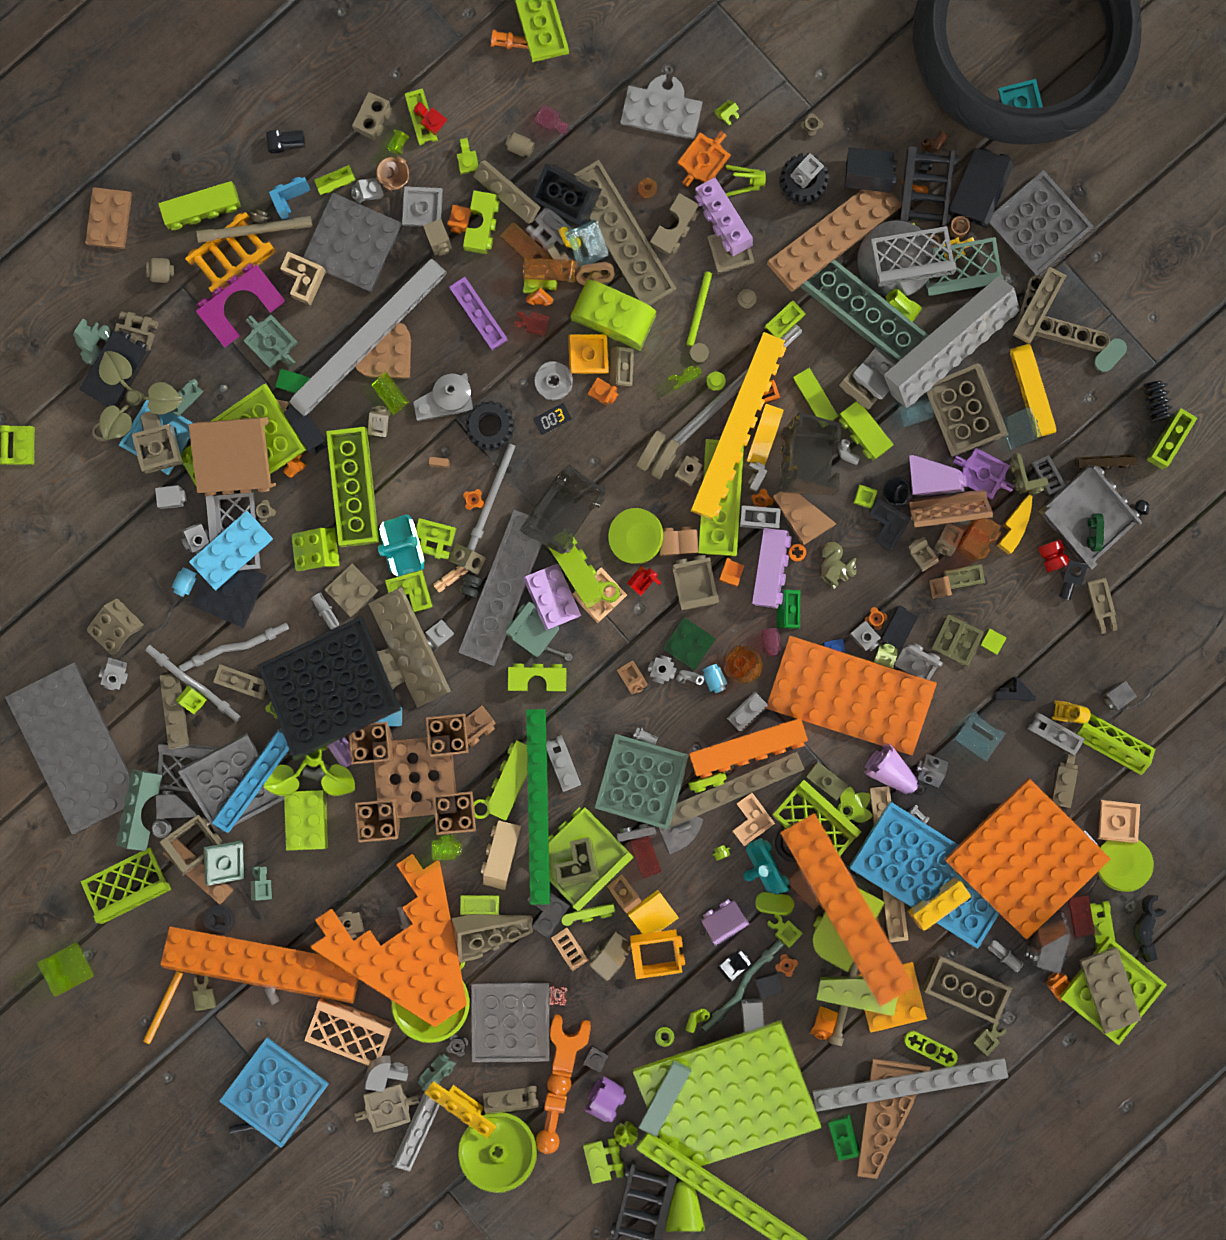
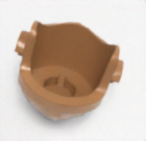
(392, 173)

